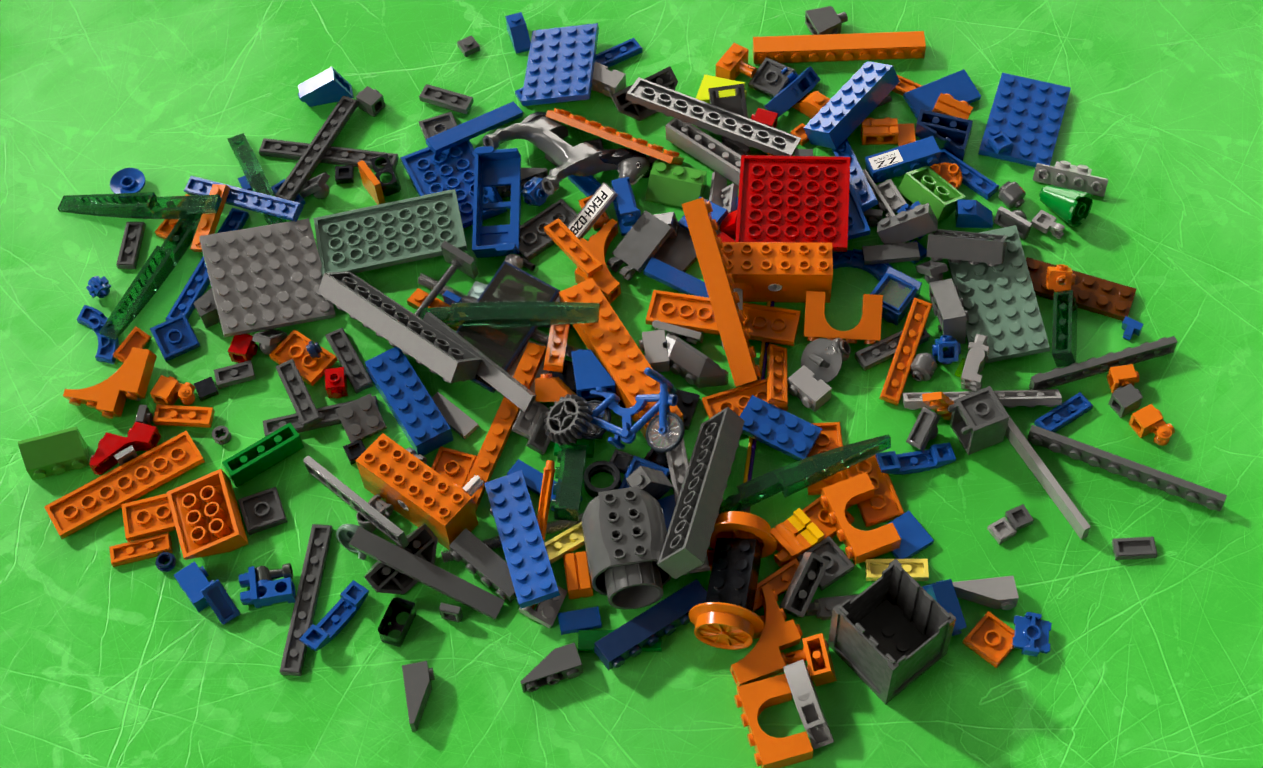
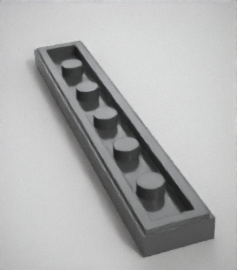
(327, 414)

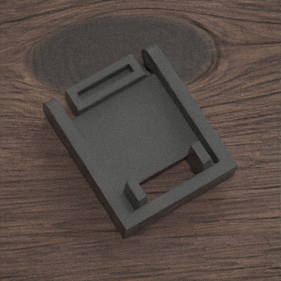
(734, 104)

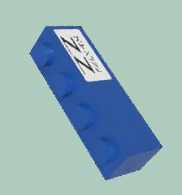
(903, 159)

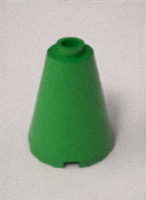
(1067, 203)

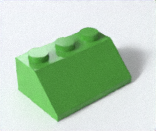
(675, 184)
(929, 187)
(54, 453)

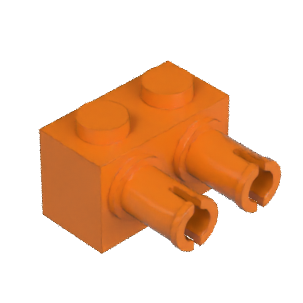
(818, 657)

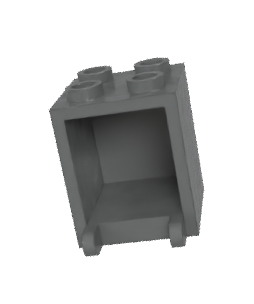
(978, 420)

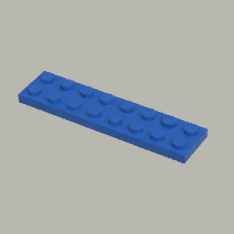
(521, 540)

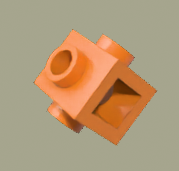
(1059, 278)

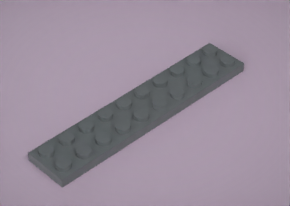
(712, 118)

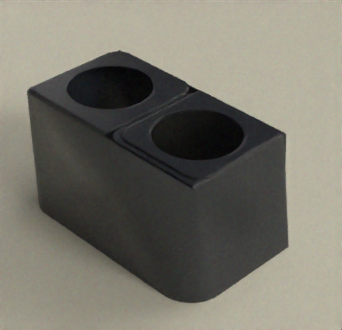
(394, 185)
(395, 607)

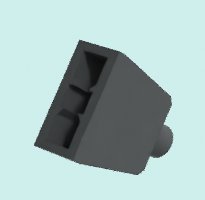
(824, 20)

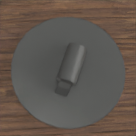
(822, 365)

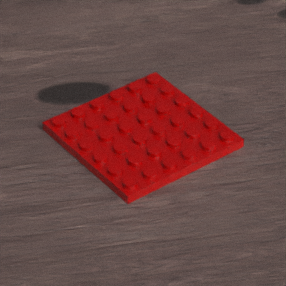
(794, 200)

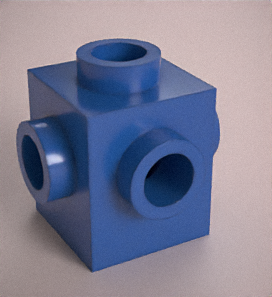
(533, 192)
(949, 355)

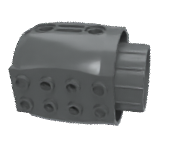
(623, 546)

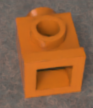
(1122, 376)

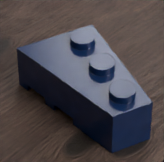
(948, 131)

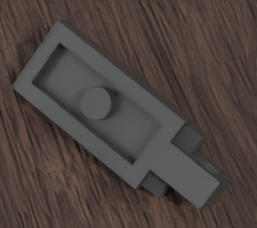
(823, 606)

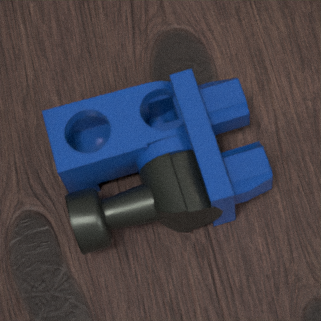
(264, 590)

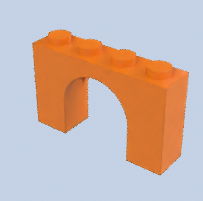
(867, 329)
(859, 543)
(770, 751)

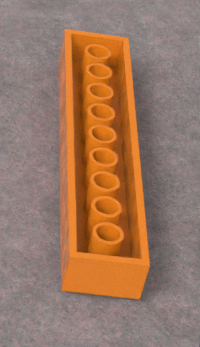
(615, 349)

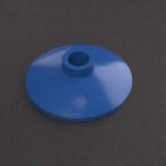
(127, 181)

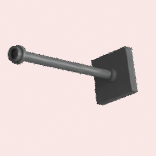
(458, 260)

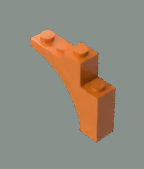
(598, 245)
(127, 382)
(765, 658)

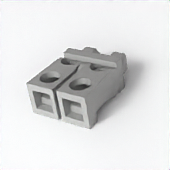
(975, 362)

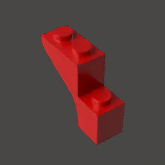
(140, 436)

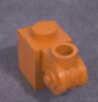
(169, 389)
(1149, 421)

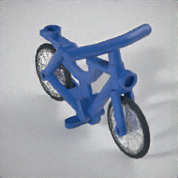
(663, 431)

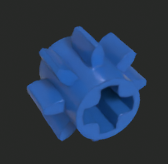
(98, 287)

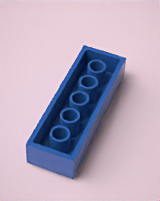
(851, 104)
(409, 401)

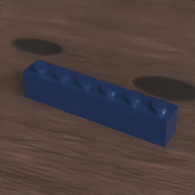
(649, 626)

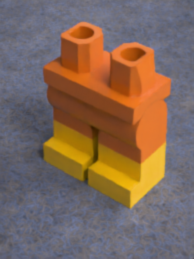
(795, 537)

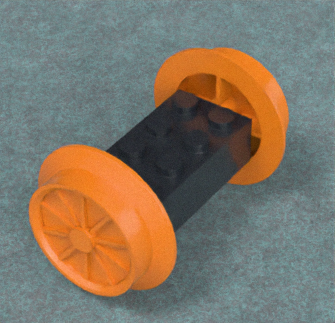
(728, 613)

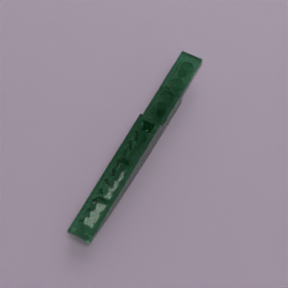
(252, 171)
(140, 205)
(151, 276)
(515, 313)
(803, 473)

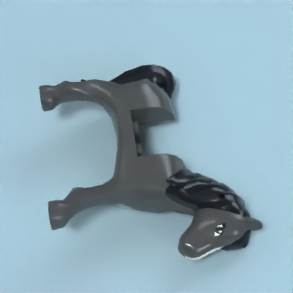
(577, 160)

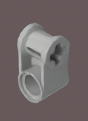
(381, 506)

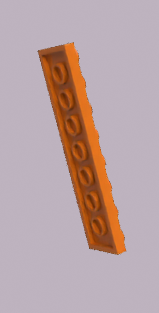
(610, 134)
(696, 314)
(124, 484)

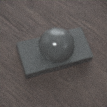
(316, 186)
(1017, 217)
(932, 270)
(269, 339)
(924, 429)

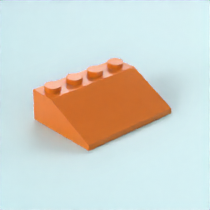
(207, 516)

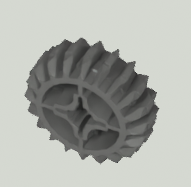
(568, 419)

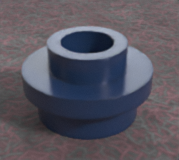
(314, 349)
(162, 558)

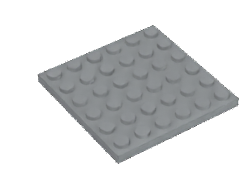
(265, 277)

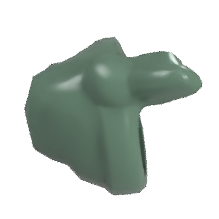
(344, 535)

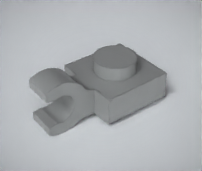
(1046, 222)

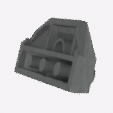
(664, 78)
(693, 364)
(388, 580)

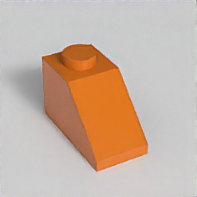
(811, 103)
(550, 388)

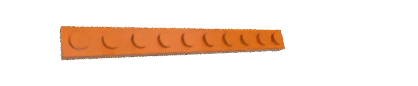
(504, 420)

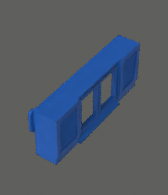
(496, 169)

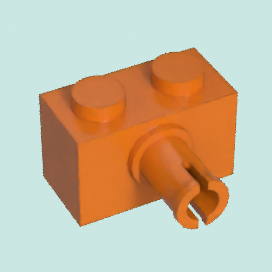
(734, 62)

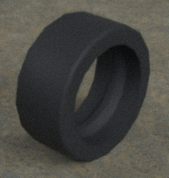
(597, 467)

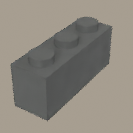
(907, 225)
(804, 584)

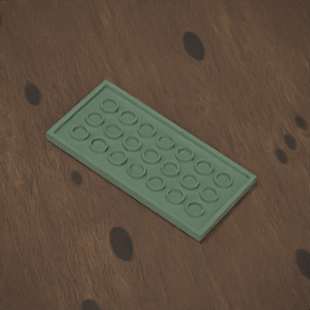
(389, 233)
(1002, 302)

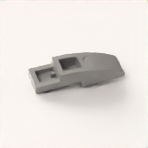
(808, 704)

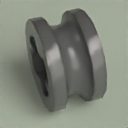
(223, 439)

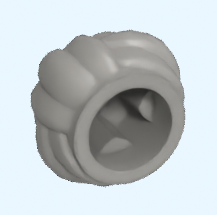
(514, 260)

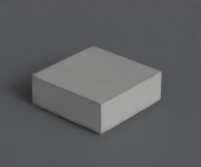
(1001, 530)

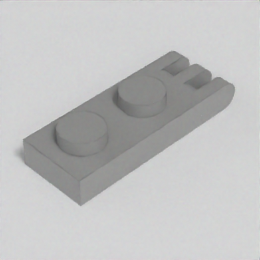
(690, 335)

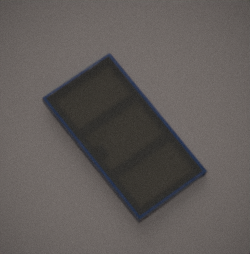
(506, 343)

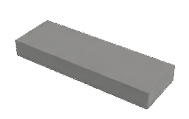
(455, 417)

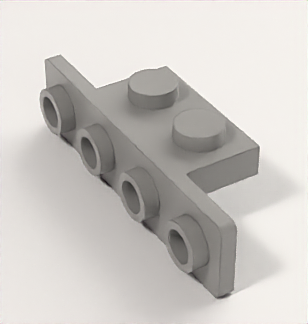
(1070, 177)
(722, 194)
(887, 195)

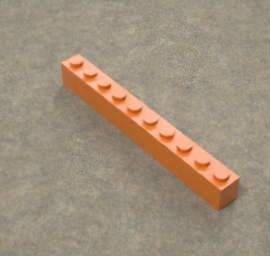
(839, 47)
(720, 292)

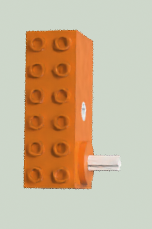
(779, 270)
(418, 490)

